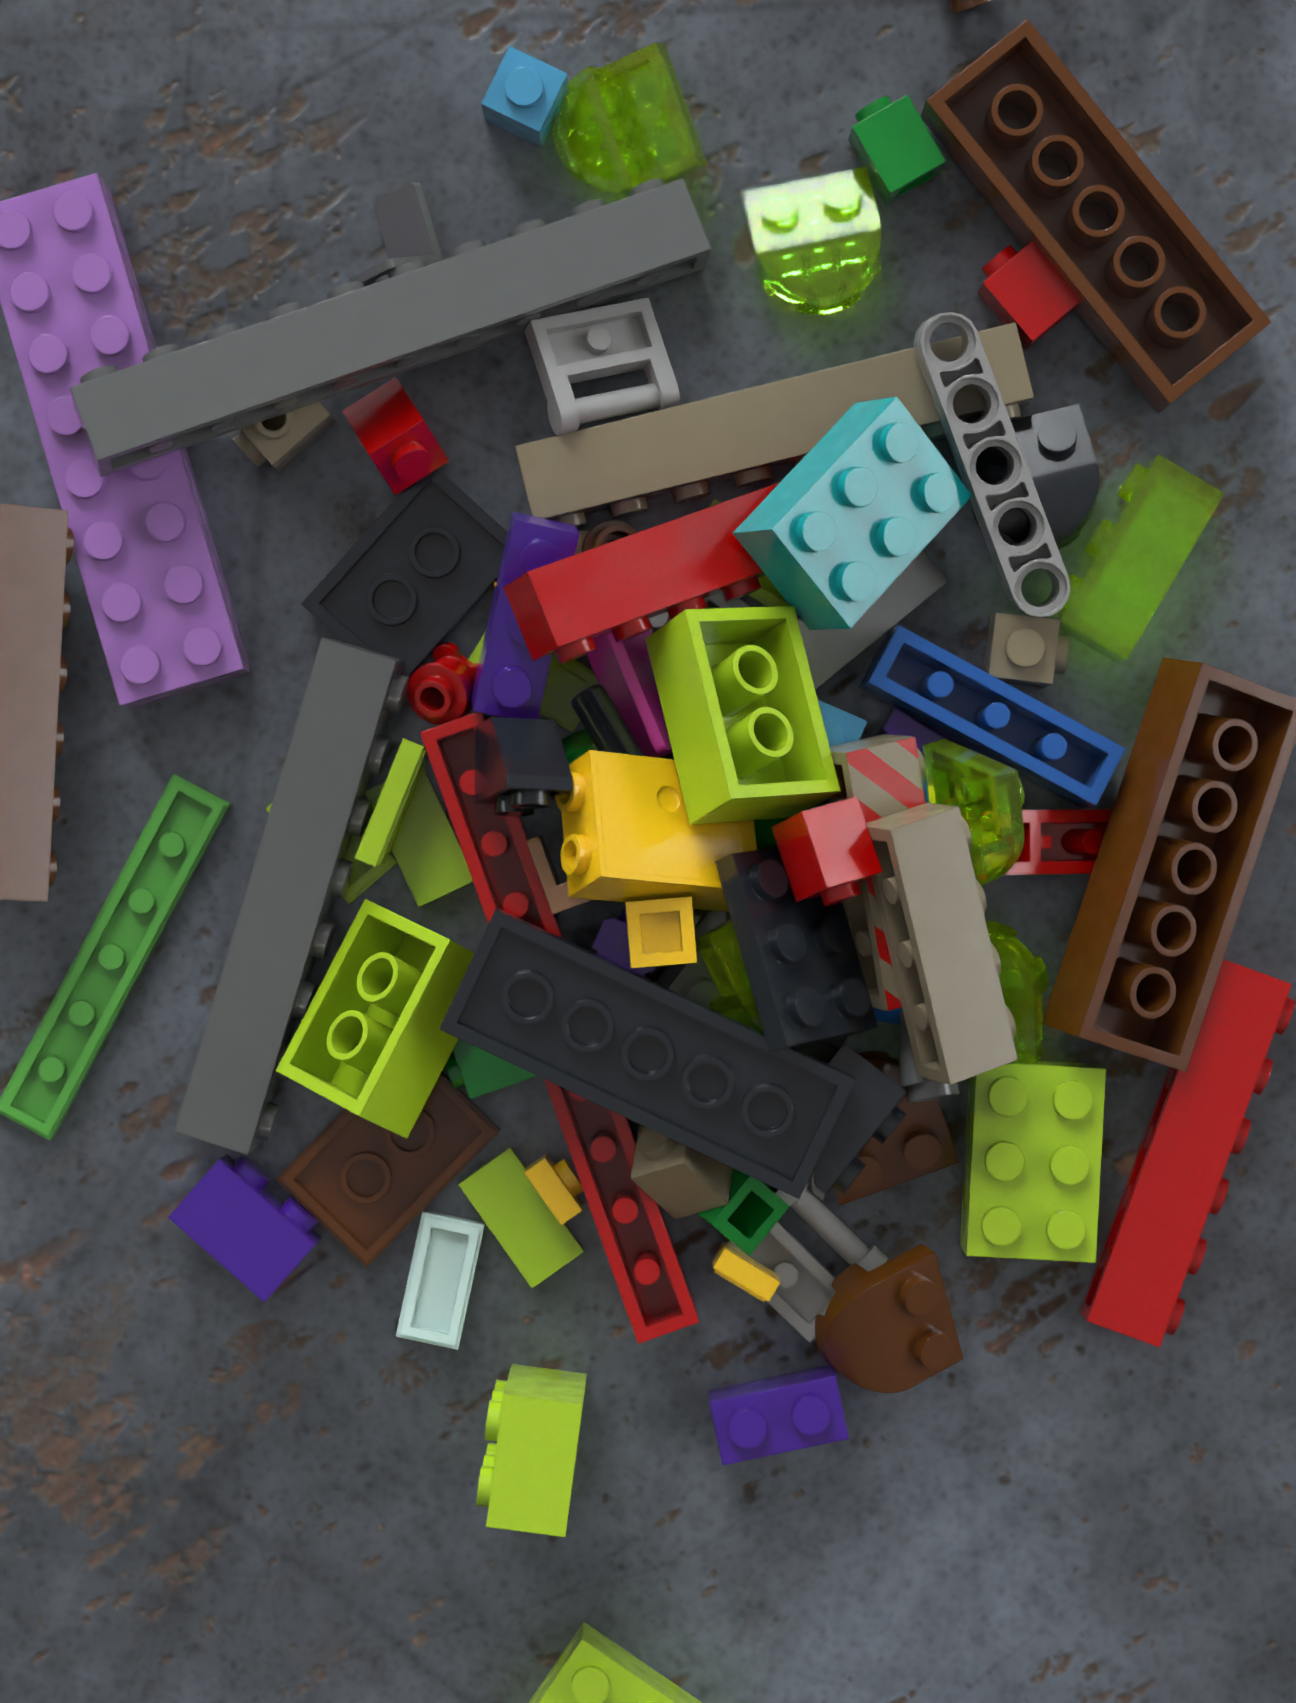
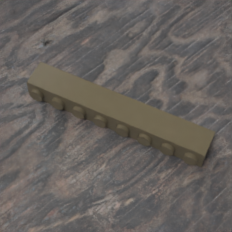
(744, 432)

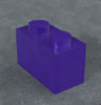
(246, 1225)
(777, 1414)

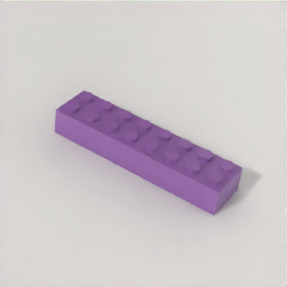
(139, 529)

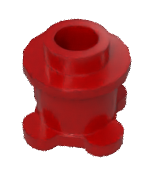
(444, 687)

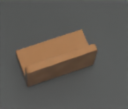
(555, 891)

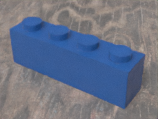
(991, 717)

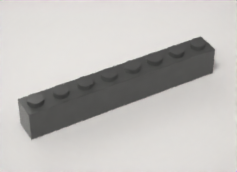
(291, 894)

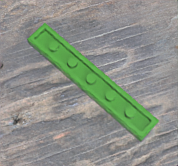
(113, 957)

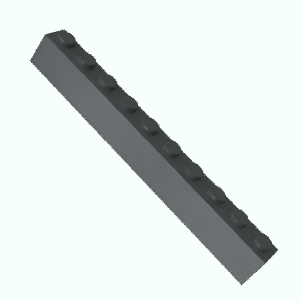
(389, 325)

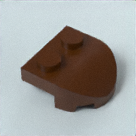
(914, 1148)
(889, 1324)

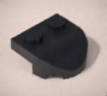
(1061, 469)

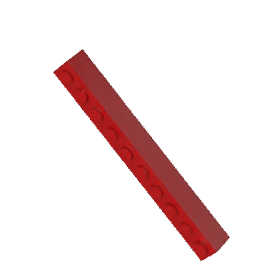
(597, 1138)

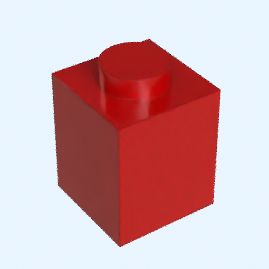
(1026, 291)
(395, 436)
(827, 851)

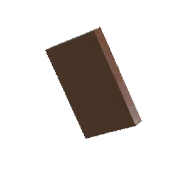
(375, 1182)

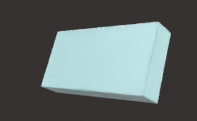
(440, 1279)

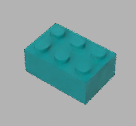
(853, 514)

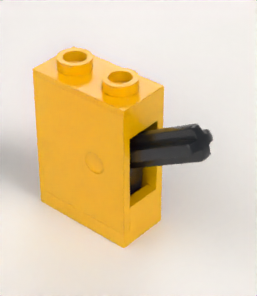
(630, 822)

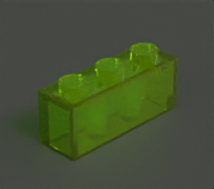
(1137, 556)

